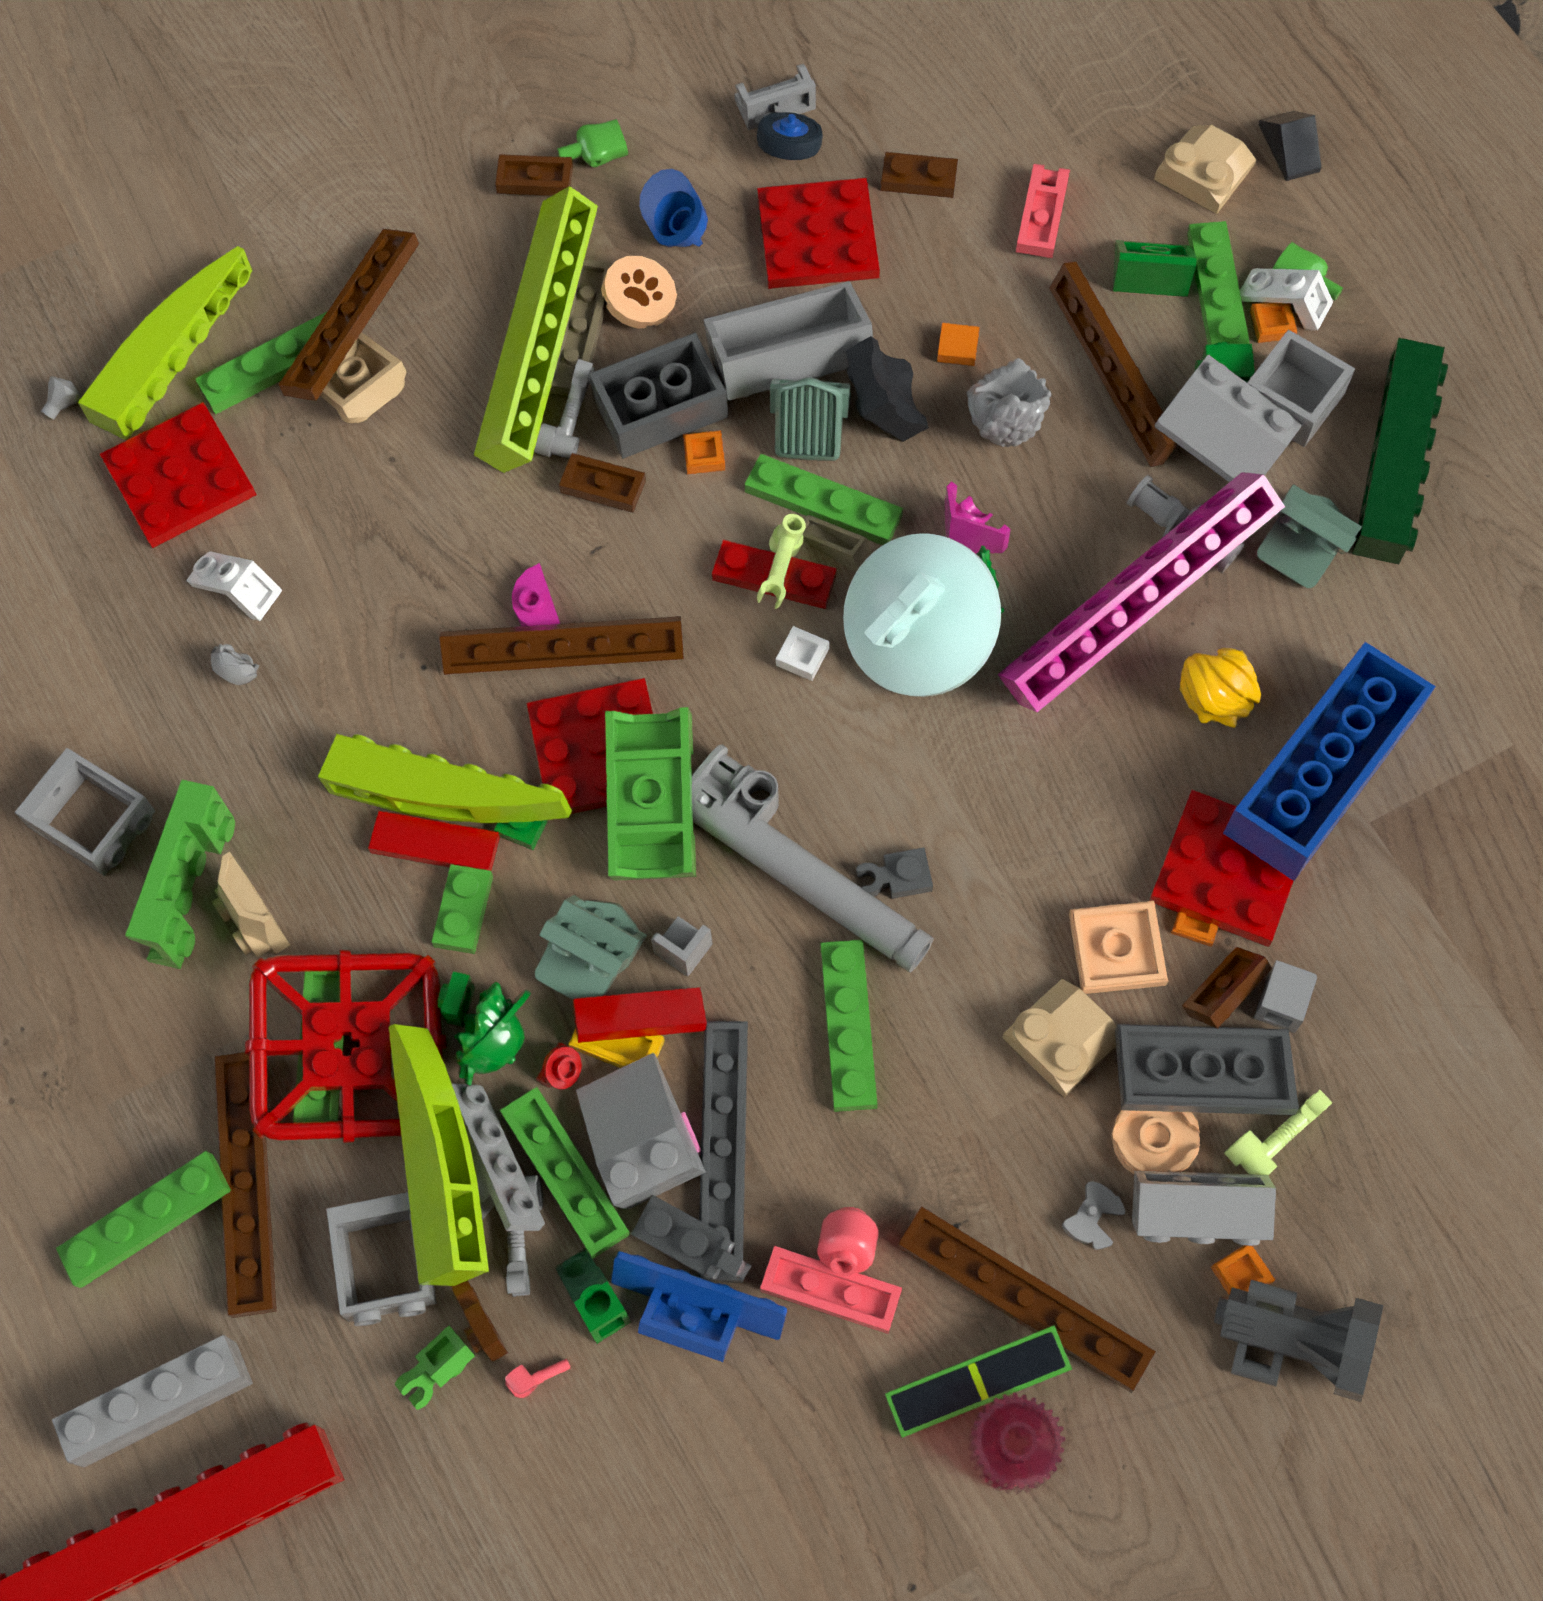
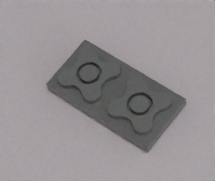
(1205, 1069)

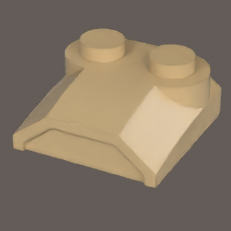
(1206, 166)
(364, 381)
(242, 903)
(1063, 1036)

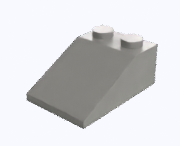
(638, 1133)

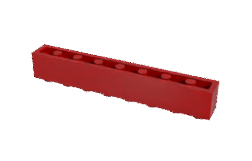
(180, 1522)

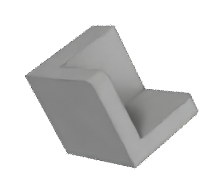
(682, 945)
(1285, 996)

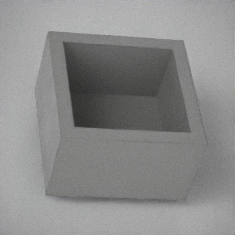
(1303, 382)

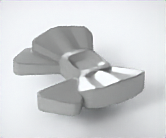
(1084, 1225)

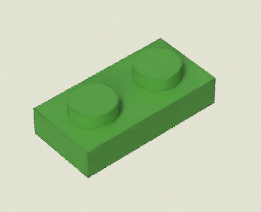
(462, 909)

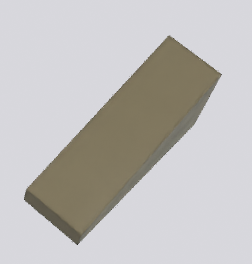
(836, 542)

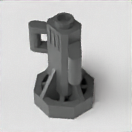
(1332, 1341)

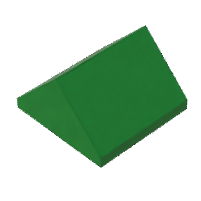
(1153, 268)

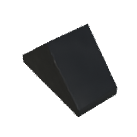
(1293, 143)

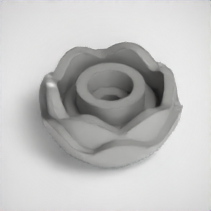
(233, 666)

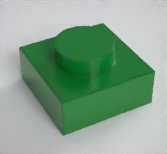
(522, 833)
(456, 998)

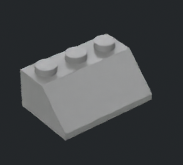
(1227, 422)

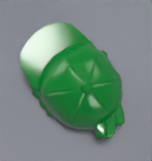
(491, 1034)

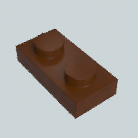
(533, 174)
(919, 174)
(602, 482)
(1227, 987)

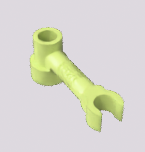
(786, 543)
(1257, 1155)

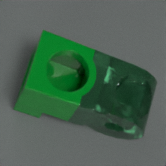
(592, 1296)

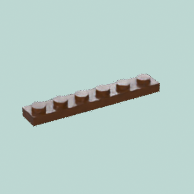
(348, 315)
(1112, 362)
(561, 645)
(247, 1205)
(1026, 1298)

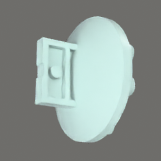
(922, 615)

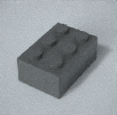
(659, 395)

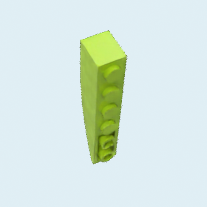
(161, 346)
(433, 786)
(437, 1164)

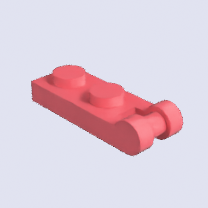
(1042, 211)

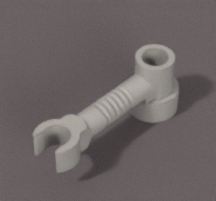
(560, 439)
(517, 1269)

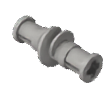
(1169, 512)

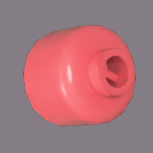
(847, 1241)

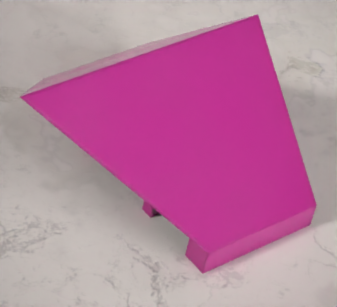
(967, 524)

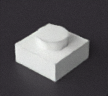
(802, 653)

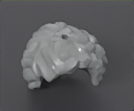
(1009, 404)

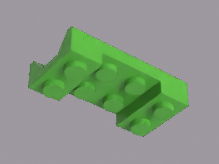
(650, 795)
(194, 825)

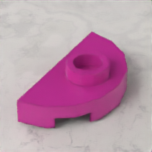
(533, 600)

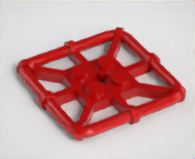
(322, 1025)

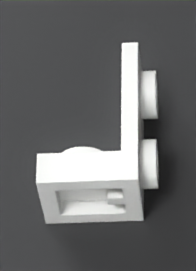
(1300, 287)
(238, 579)

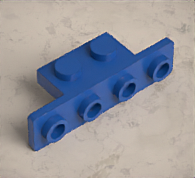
(694, 1310)

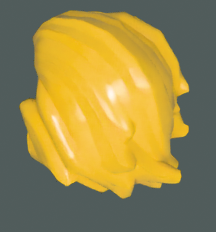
(1220, 686)

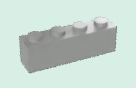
(151, 1401)

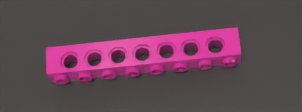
(1141, 590)

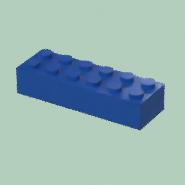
(1328, 761)

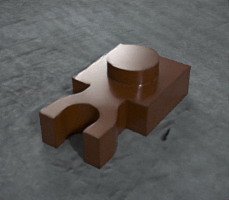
(481, 1331)

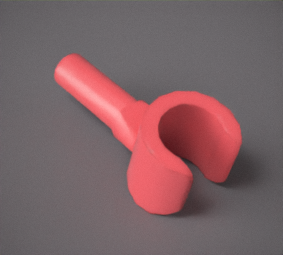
(523, 1384)

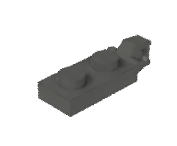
(688, 1240)

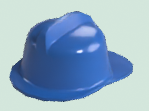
(673, 209)

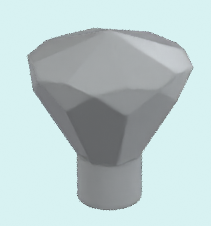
(60, 396)

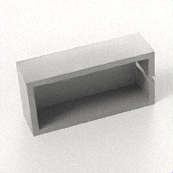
(786, 339)

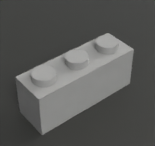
(1203, 1207)

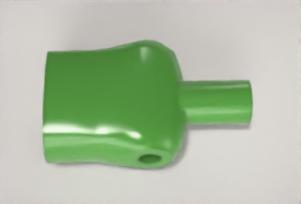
(597, 144)
(1298, 258)

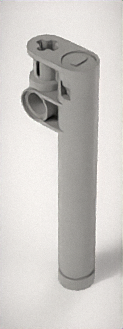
(731, 815)

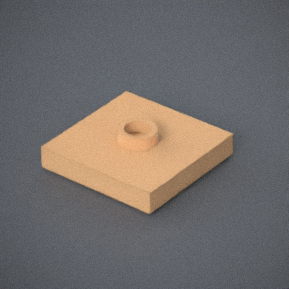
(1118, 947)

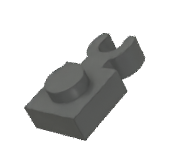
(903, 873)

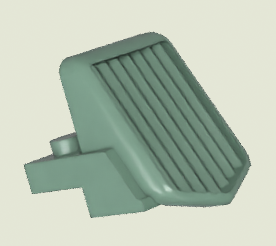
(809, 417)
(1306, 537)
(587, 947)

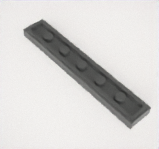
(724, 1134)

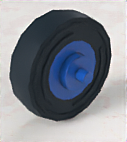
(789, 136)

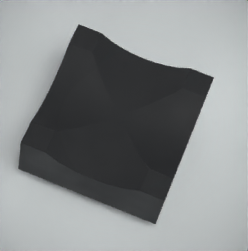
(884, 390)

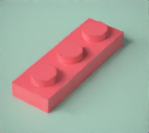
(819, 1288)

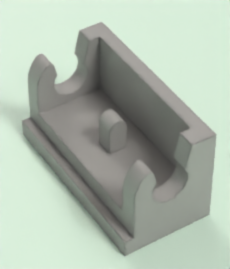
(792, 95)

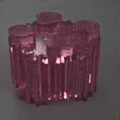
(1028, 1421)

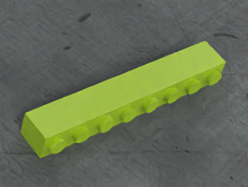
(536, 331)

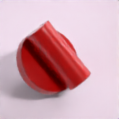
(560, 1067)

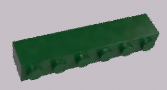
(1399, 451)

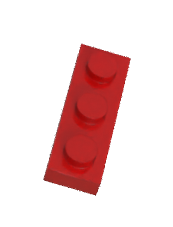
(750, 567)

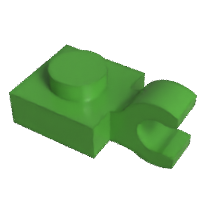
(438, 1363)

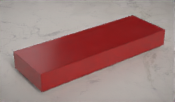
(433, 841)
(639, 1014)

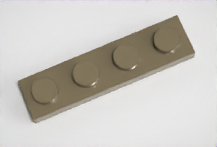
(582, 325)

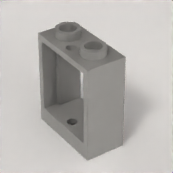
(59, 786)
(364, 1216)

